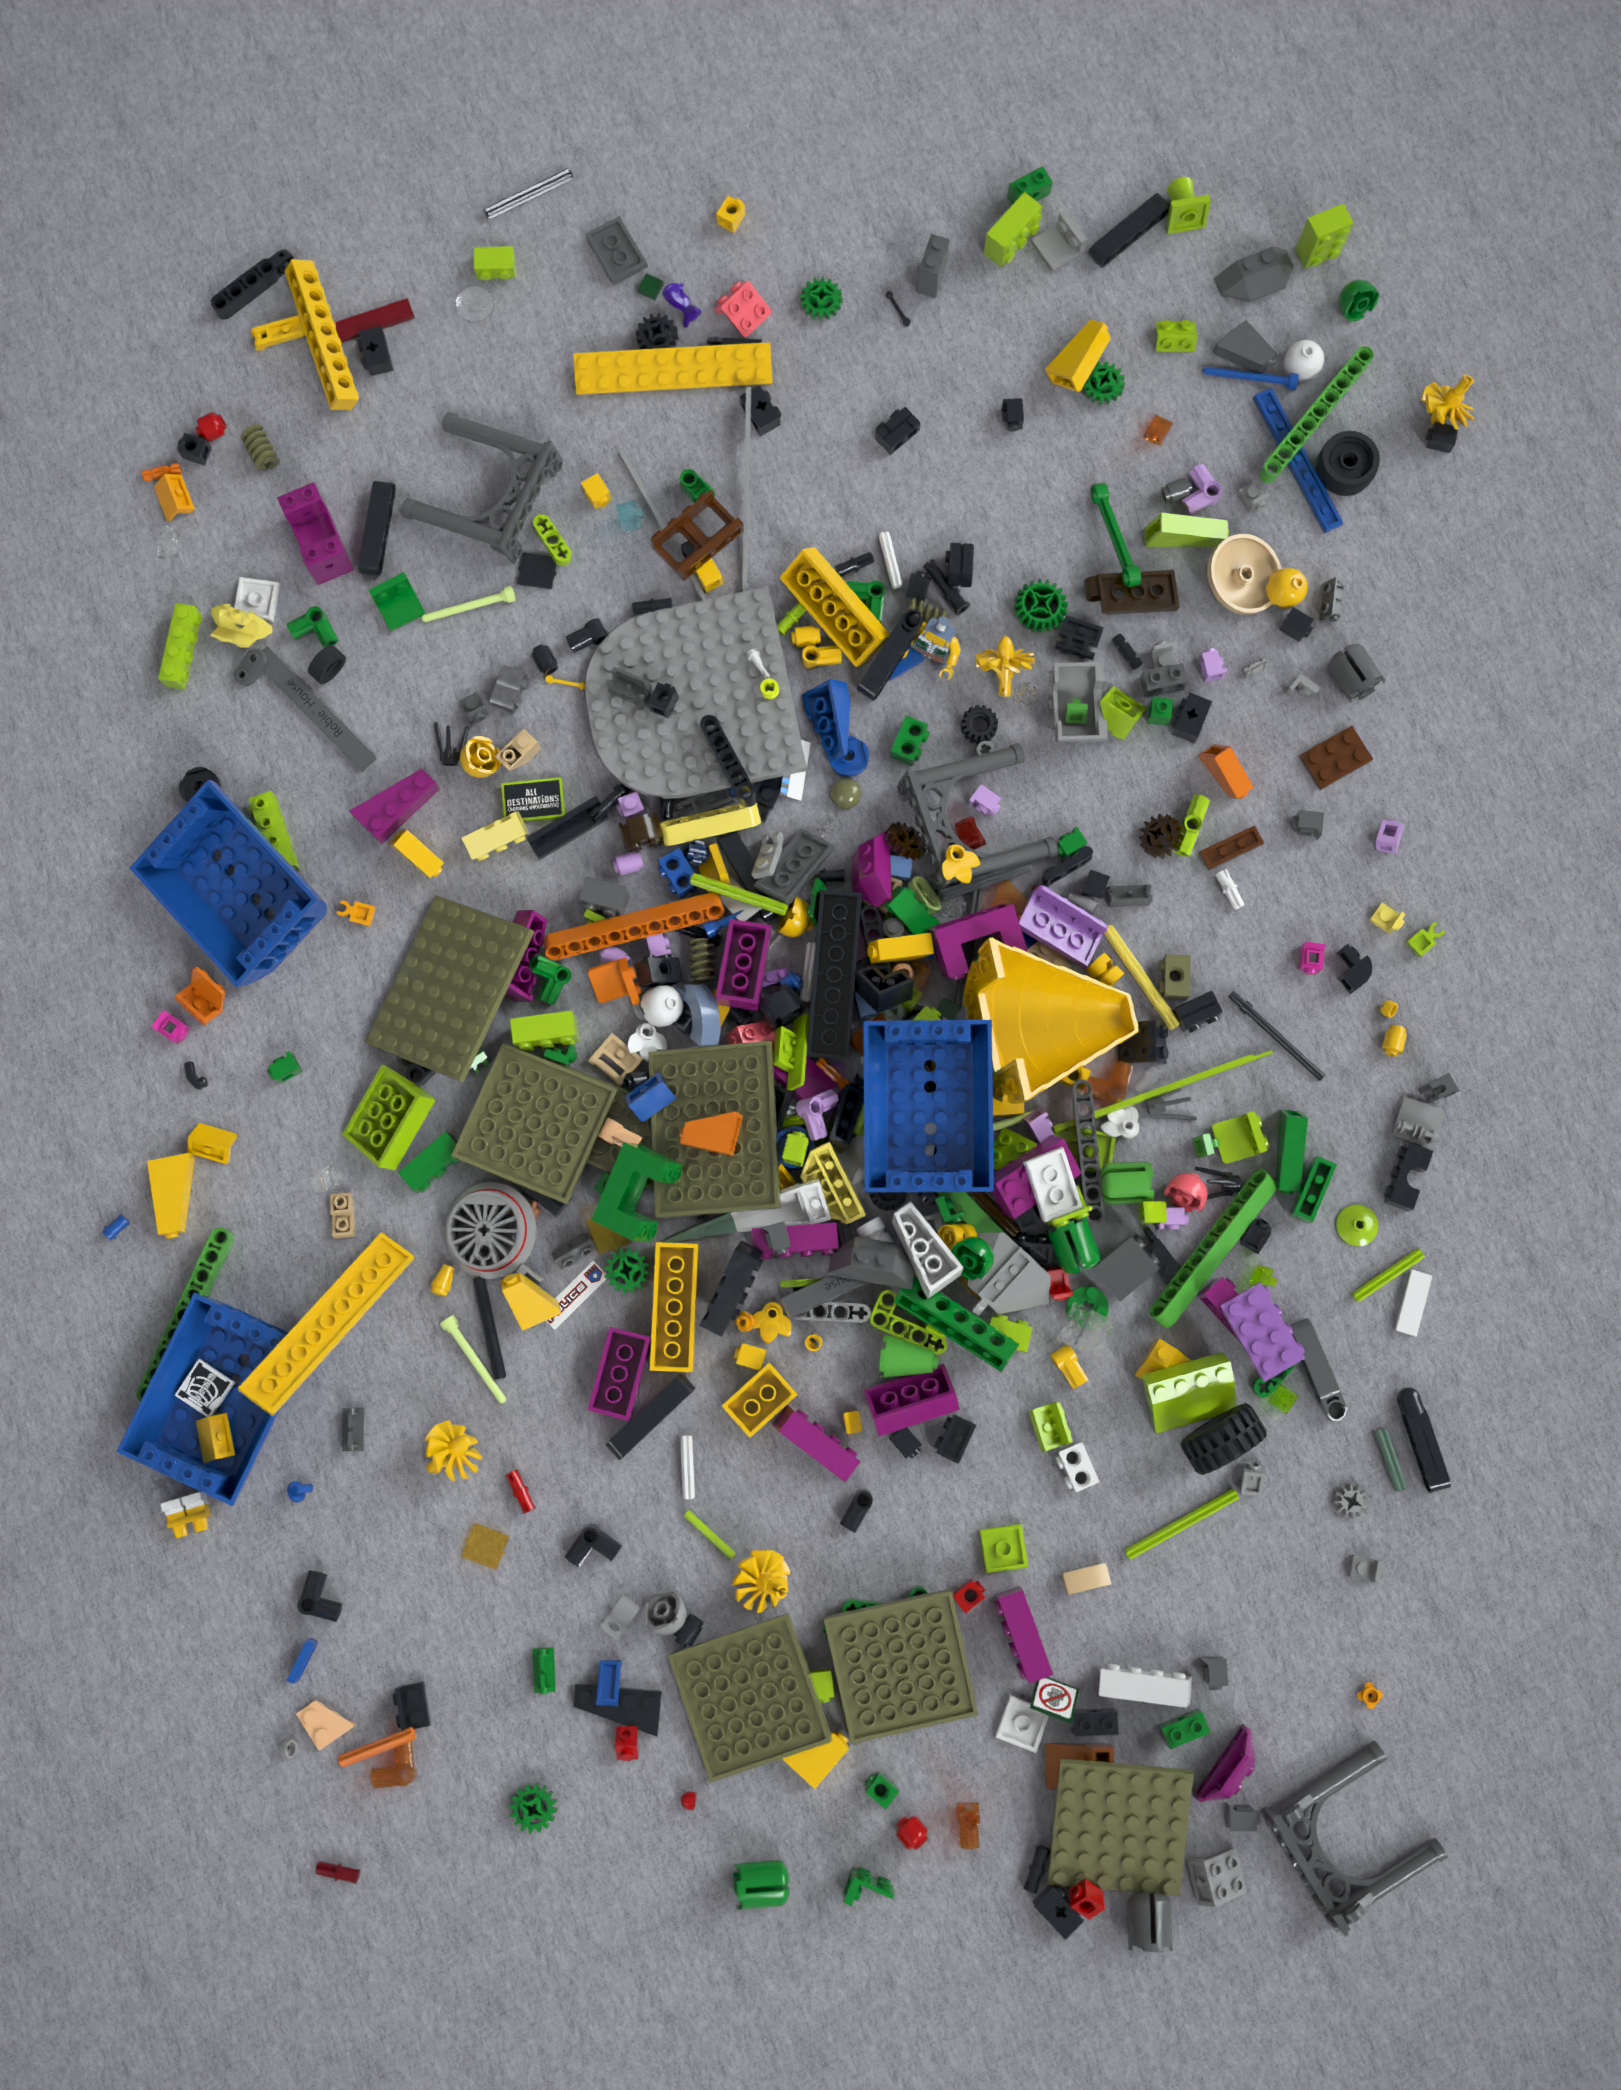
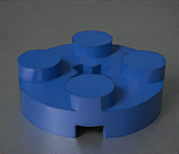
(859, 762)

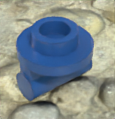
(793, 980)
(296, 1491)

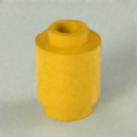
(806, 636)
(1394, 1040)

